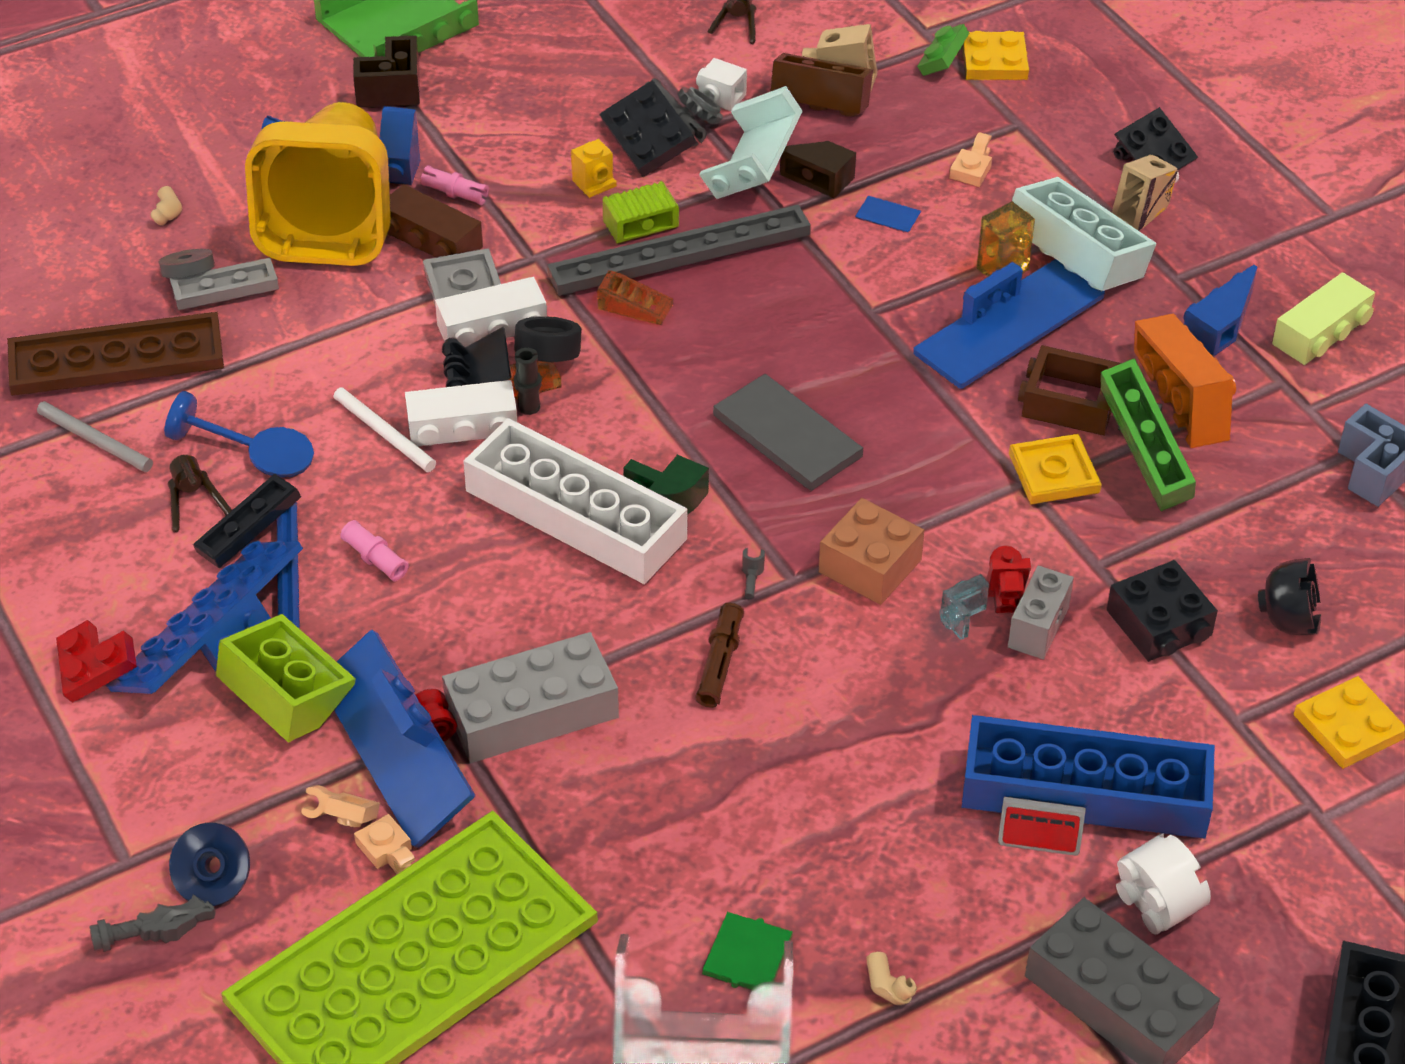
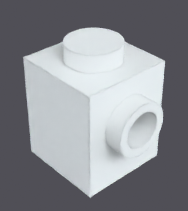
(723, 83)

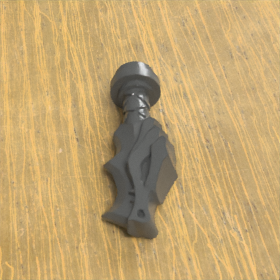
(163, 924)

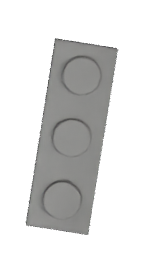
(224, 284)

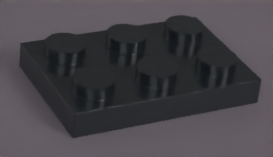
(647, 128)

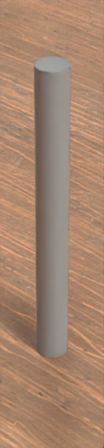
(94, 436)

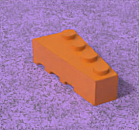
(1186, 378)

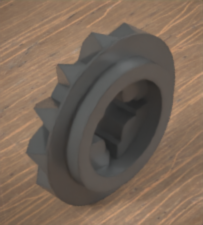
(700, 105)

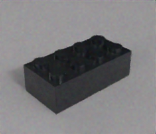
(1366, 1008)

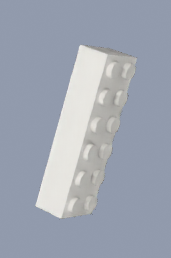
(576, 500)

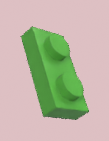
(943, 49)

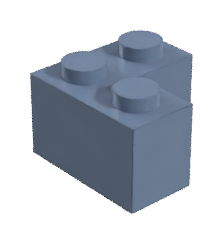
(1378, 454)

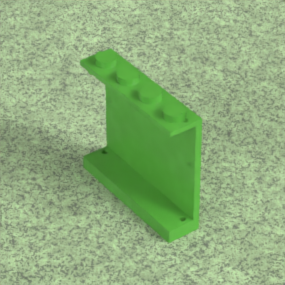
(367, 22)

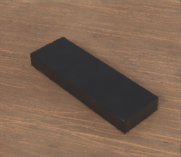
(247, 520)

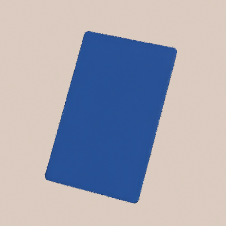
(888, 214)

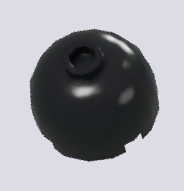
(1292, 597)

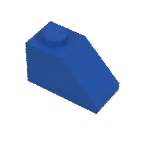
(401, 141)

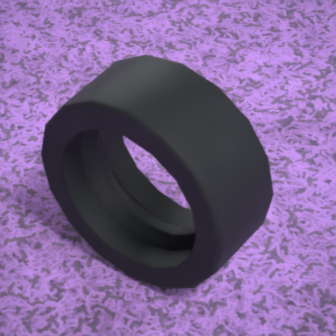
(551, 337)

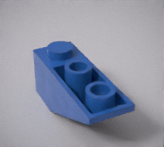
(1221, 313)

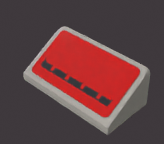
(1041, 826)

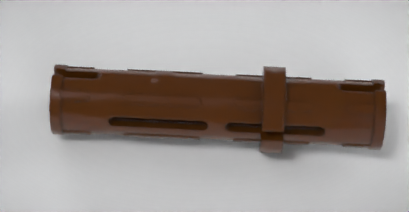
(723, 641)

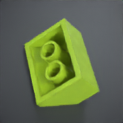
(283, 676)

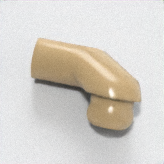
(168, 207)
(895, 990)

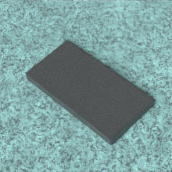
(788, 432)

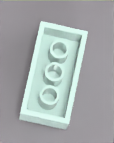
(1084, 234)

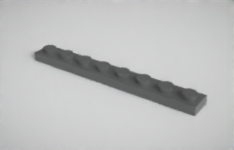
(679, 249)

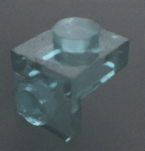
(962, 602)

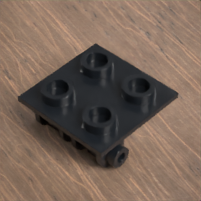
(1154, 136)
(477, 363)

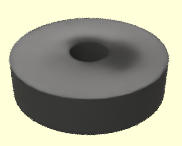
(186, 263)

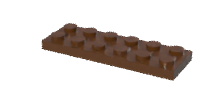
(114, 353)

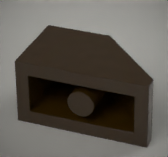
(819, 166)

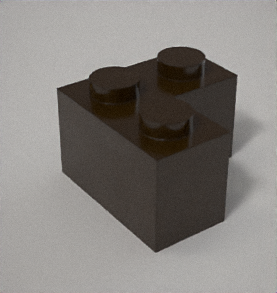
(389, 78)

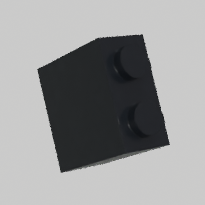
(1161, 610)

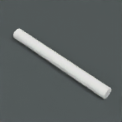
(385, 429)

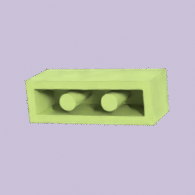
(1323, 318)

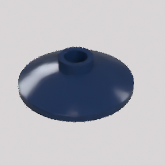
(191, 862)

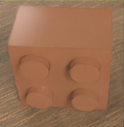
(871, 551)

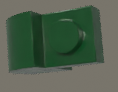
(680, 482)

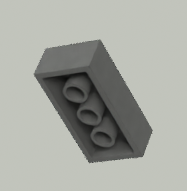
(1121, 986)

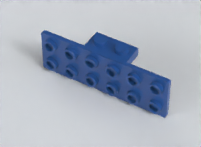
(1004, 318)
(215, 614)
(400, 742)

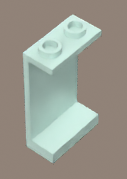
(767, 129)

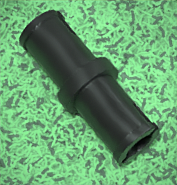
(527, 381)

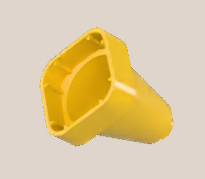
(319, 188)

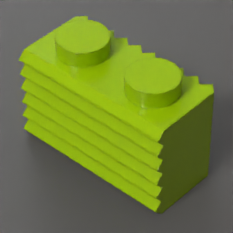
(640, 212)

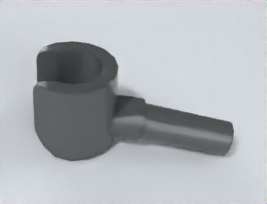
(752, 568)

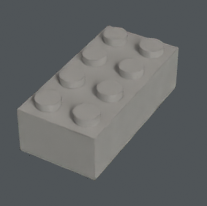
(531, 697)

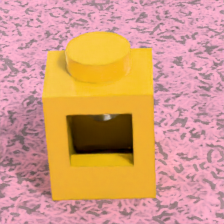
(593, 168)

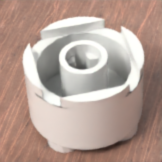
(1162, 882)

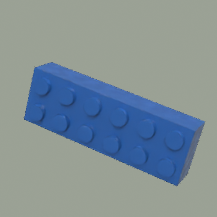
(1113, 775)

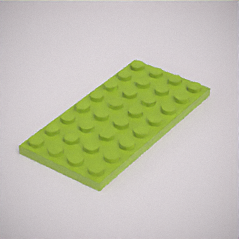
(413, 953)

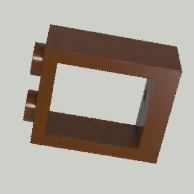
(1062, 408)

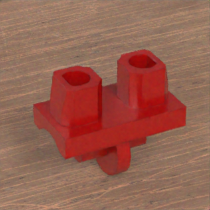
(1007, 578)

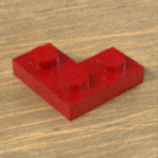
(90, 665)

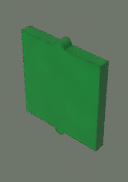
(746, 952)

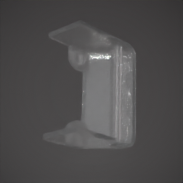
(670, 1037)

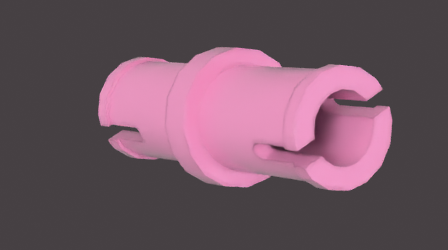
(454, 185)
(374, 550)

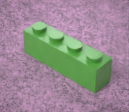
(1147, 434)

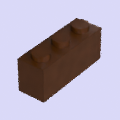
(823, 83)
(432, 224)

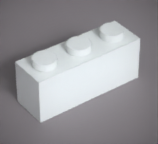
(485, 310)
(459, 412)

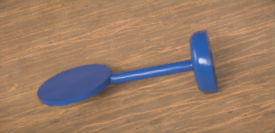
(271, 451)

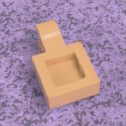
(973, 165)
(348, 808)
(385, 843)

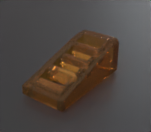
(621, 296)

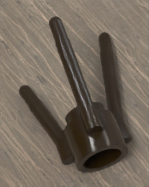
(737, 8)
(188, 478)

